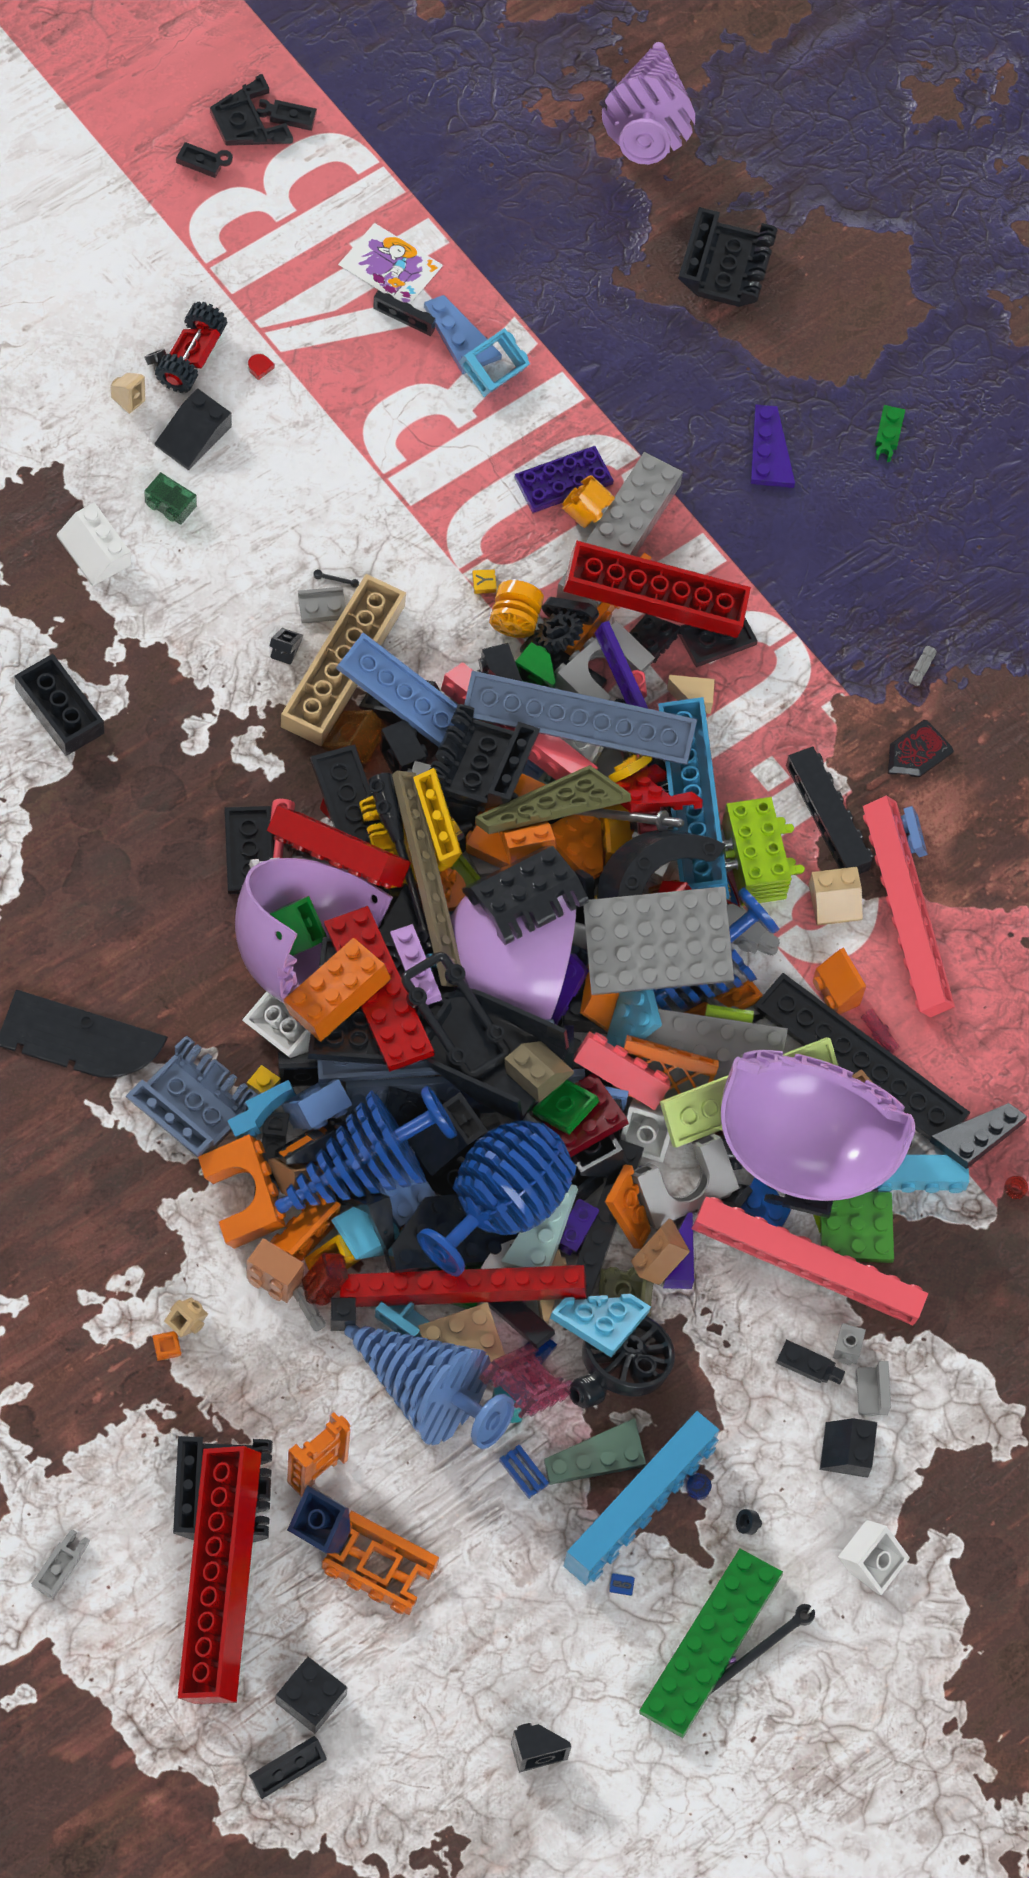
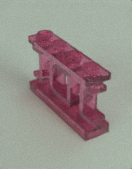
(526, 1381)

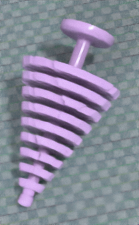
(649, 109)

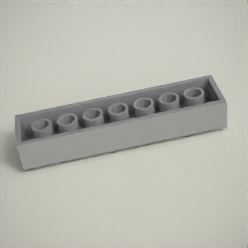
(633, 511)

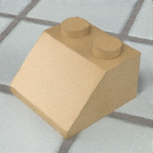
(836, 896)

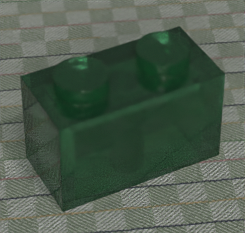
(170, 498)

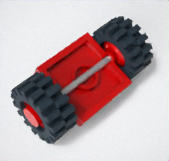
(192, 347)

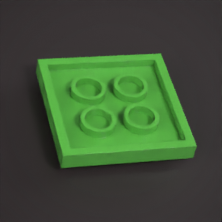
(861, 1227)

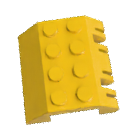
(437, 816)

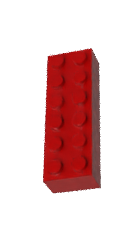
(338, 848)

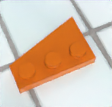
(626, 1208)

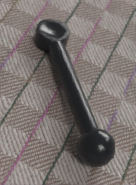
(318, 575)

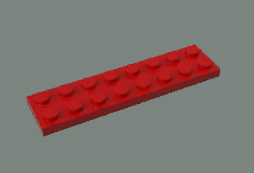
(387, 1011)

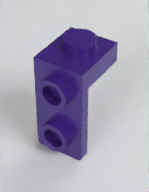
(577, 1227)

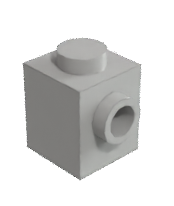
(849, 1344)

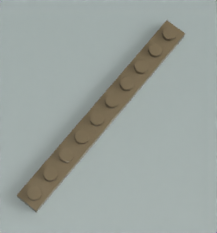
(426, 870)

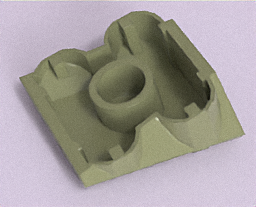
(617, 1282)

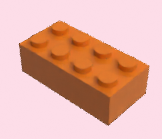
(337, 989)

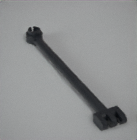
(766, 1644)

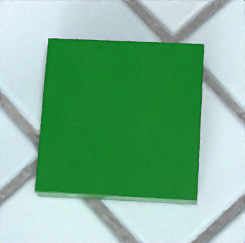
(566, 1106)

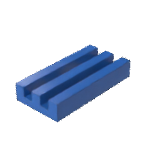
(540, 1477)

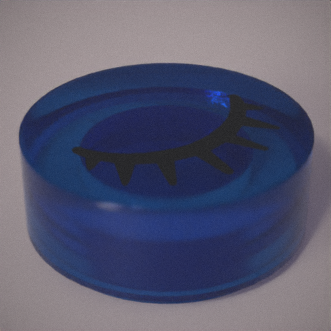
(698, 1486)

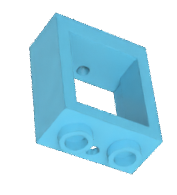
(477, 372)

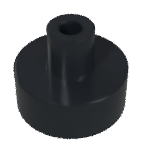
(155, 357)
(748, 1521)

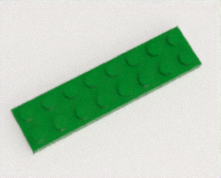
(711, 1643)

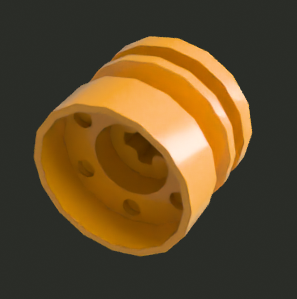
(516, 608)

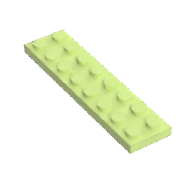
(699, 1109)

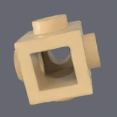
(186, 1317)

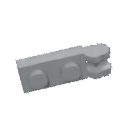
(59, 1565)

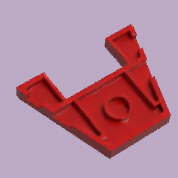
(649, 797)

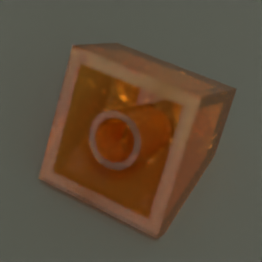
(356, 728)

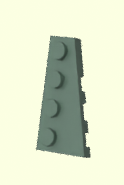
(603, 1454)

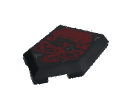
(918, 750)

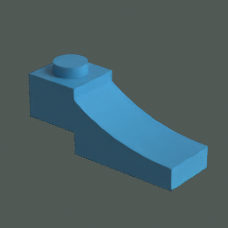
(259, 1109)

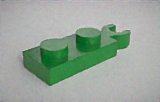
(889, 431)

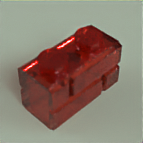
(325, 1278)

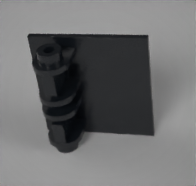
(655, 634)

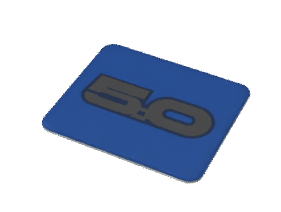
(622, 1584)

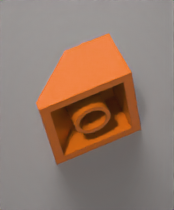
(839, 982)

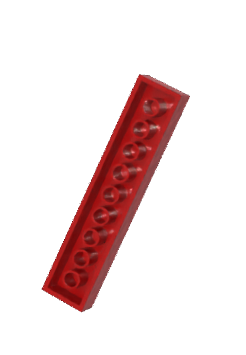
(219, 1575)

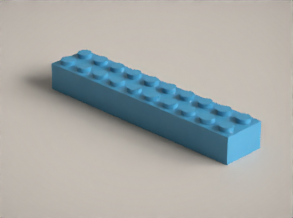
(698, 778)

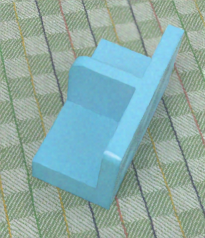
(401, 1318)

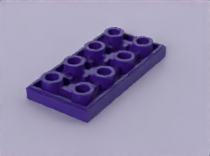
(553, 481)

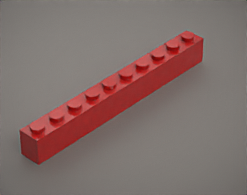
(469, 1287)

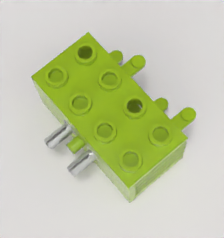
(752, 840)

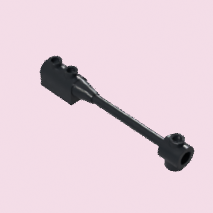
(390, 817)

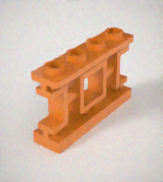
(319, 1454)
(390, 1546)

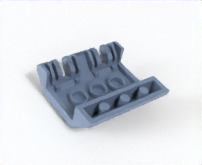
(192, 1099)

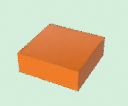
(166, 1345)

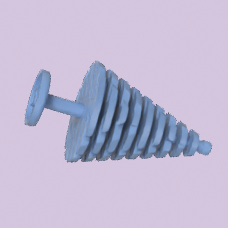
(434, 1384)

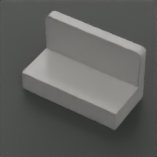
(874, 1389)

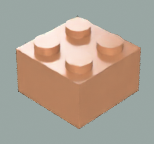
(274, 1271)

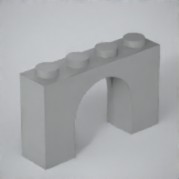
(576, 676)
(715, 1180)

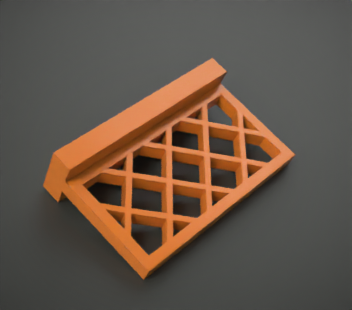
(673, 1057)

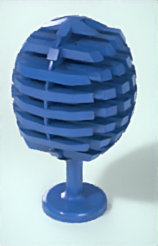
(505, 1187)

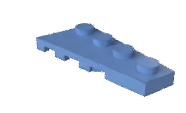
(458, 332)

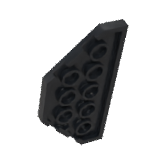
(441, 1215)

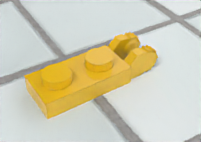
(629, 767)

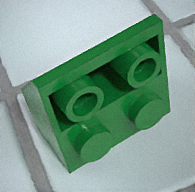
(303, 920)

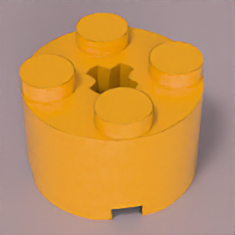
(587, 501)

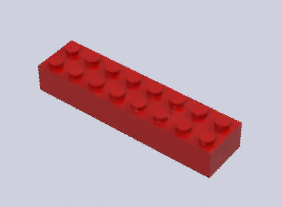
(657, 589)

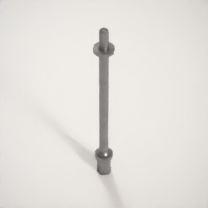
(661, 820)

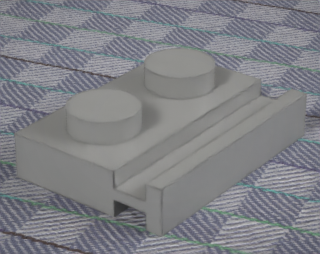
(321, 604)

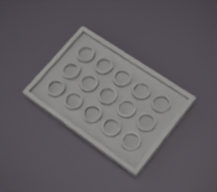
(658, 941)
(714, 1039)

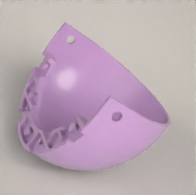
(278, 884)
(522, 972)
(812, 1126)

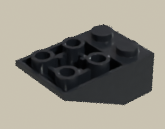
(436, 1149)

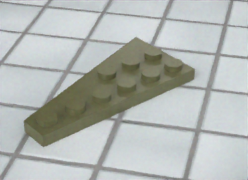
(567, 796)

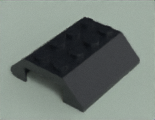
(726, 260)
(482, 760)
(527, 890)
(188, 1483)

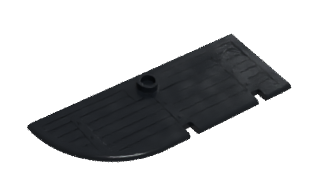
(68, 1033)

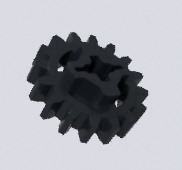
(559, 631)

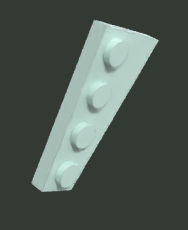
(541, 1243)

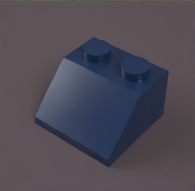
(321, 1521)

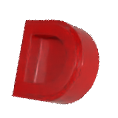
(260, 365)

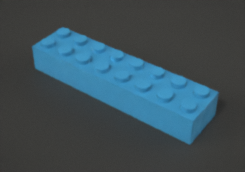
(641, 1498)

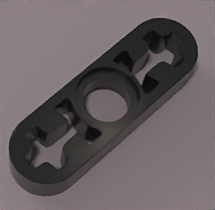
(584, 611)

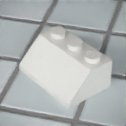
(94, 544)
(276, 1025)

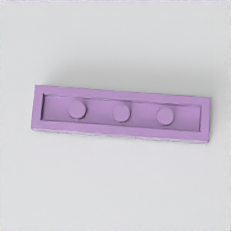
(410, 954)

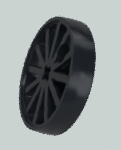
(636, 1357)

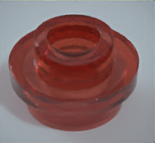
(1017, 1181)

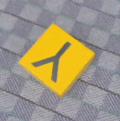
(484, 581)

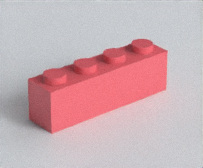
(622, 1070)

